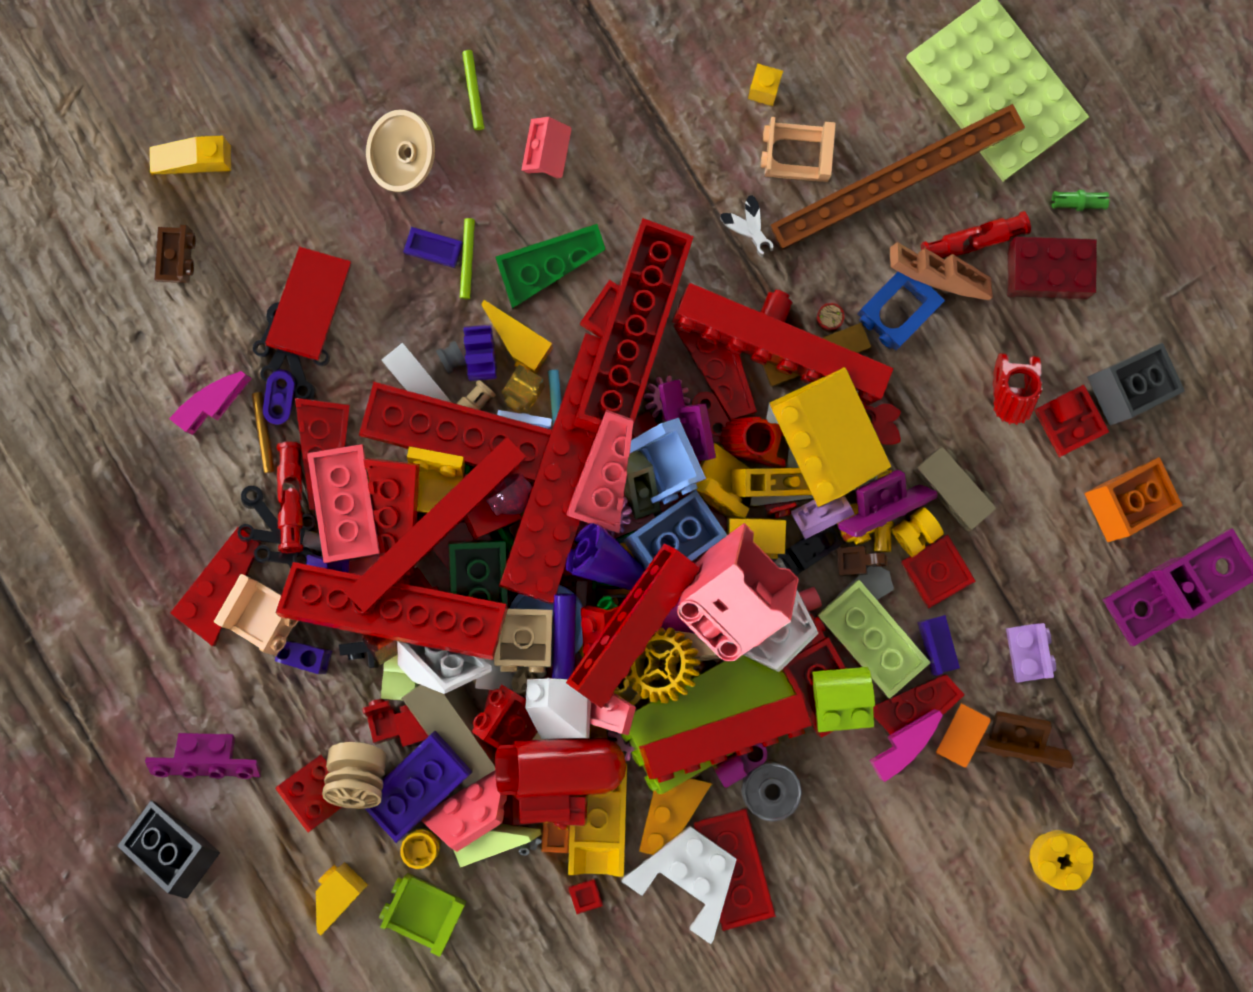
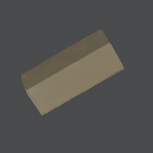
(453, 720)

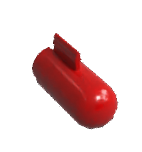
(551, 770)

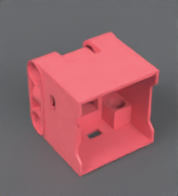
(737, 596)

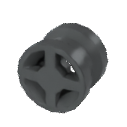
(451, 357)

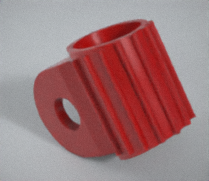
(1014, 403)
(735, 441)

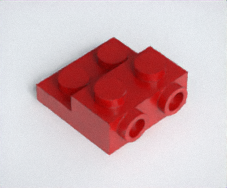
(504, 719)

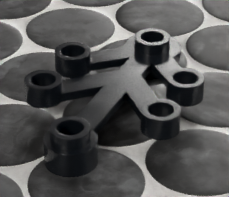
(293, 359)
(272, 536)

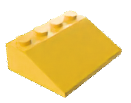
(830, 436)

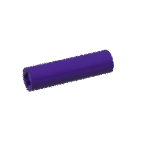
(564, 635)

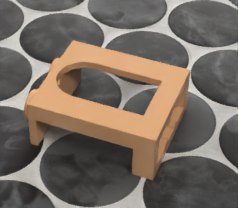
(781, 131)

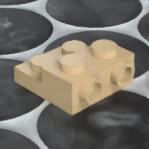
(525, 641)

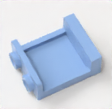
(672, 460)

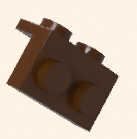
(174, 254)

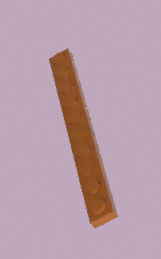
(898, 176)

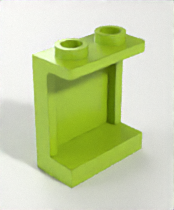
(422, 912)

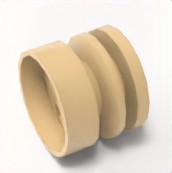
(354, 775)

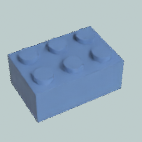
(684, 526)

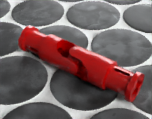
(980, 236)
(290, 514)

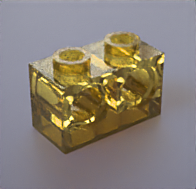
(522, 390)

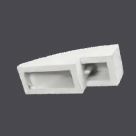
(412, 374)

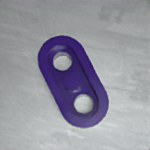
(279, 396)

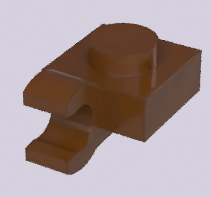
(854, 561)

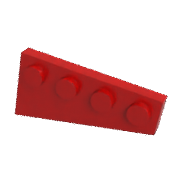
(210, 590)

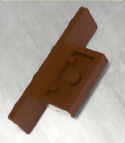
(1023, 739)

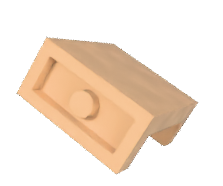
(252, 615)

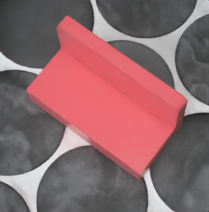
(546, 147)

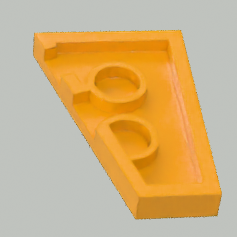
(671, 813)

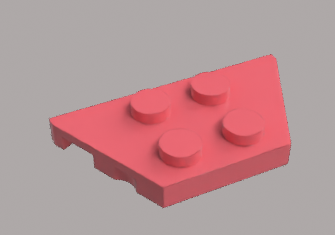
(468, 813)

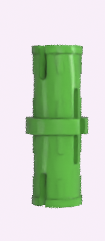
(1080, 200)

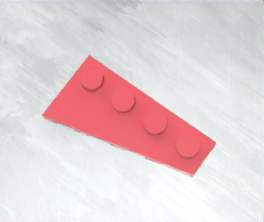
(614, 715)

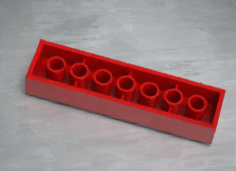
(634, 324)
(776, 342)

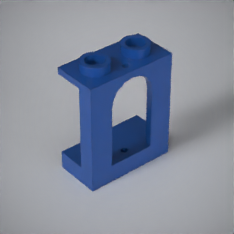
(896, 337)

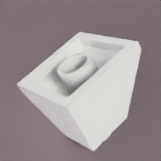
(557, 709)

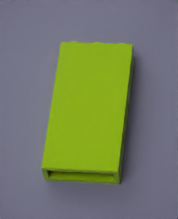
(717, 694)

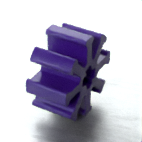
(480, 352)

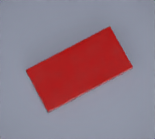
(308, 303)
(748, 891)

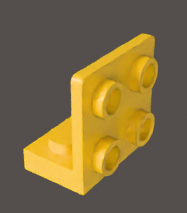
(437, 475)
(717, 486)

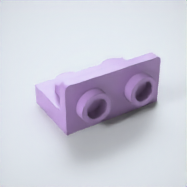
(815, 519)
(1030, 652)

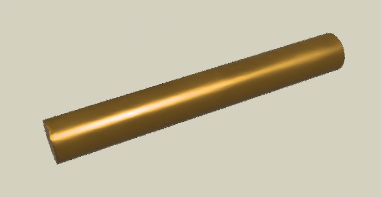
(263, 433)

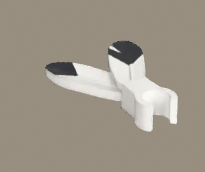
(750, 226)

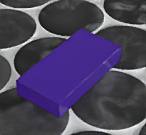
(433, 247)

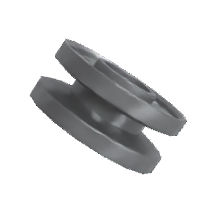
(783, 803)

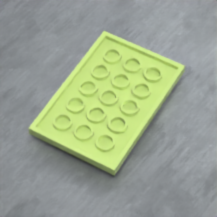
(988, 64)

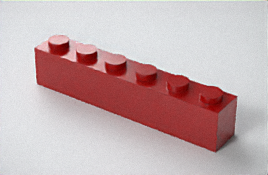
(633, 625)
(724, 737)

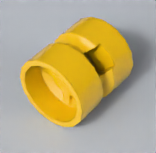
(916, 532)
(420, 848)

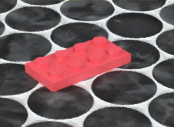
(343, 504)

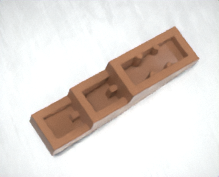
(947, 274)

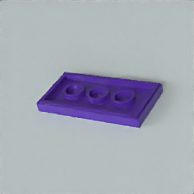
(418, 786)

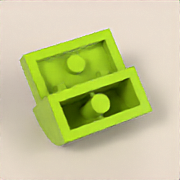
(843, 699)

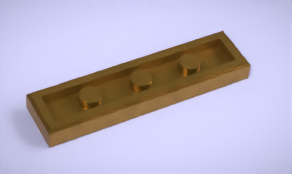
(852, 338)

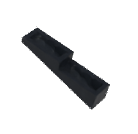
(811, 550)

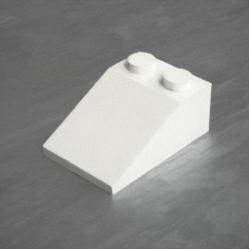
(439, 668)

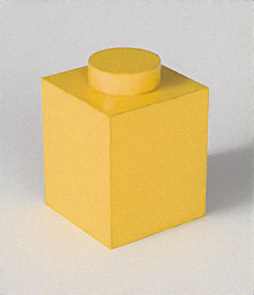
(765, 84)

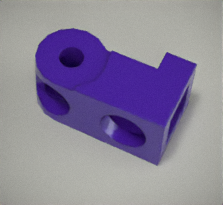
(305, 657)

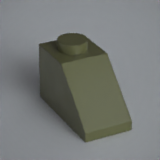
(640, 486)

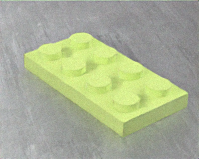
(873, 638)

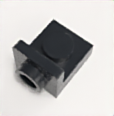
(356, 651)

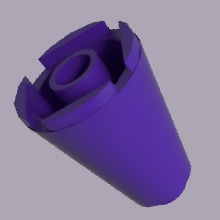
(603, 559)

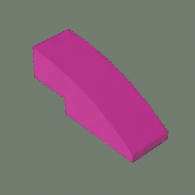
(209, 401)
(905, 745)

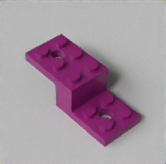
(1181, 587)

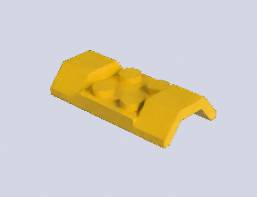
(601, 842)

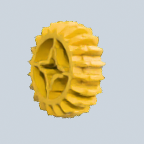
(678, 681)

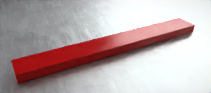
(435, 525)

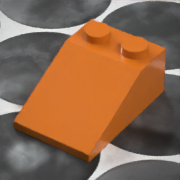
(1133, 500)

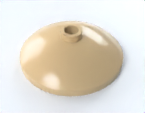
(390, 149)

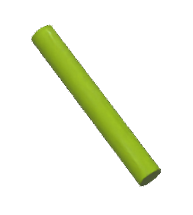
(473, 90)
(467, 258)

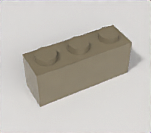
(955, 488)

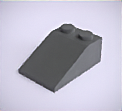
(1136, 384)

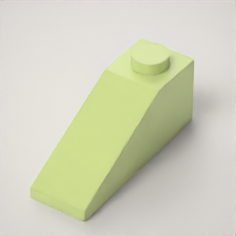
(496, 841)

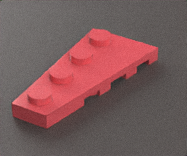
(603, 479)

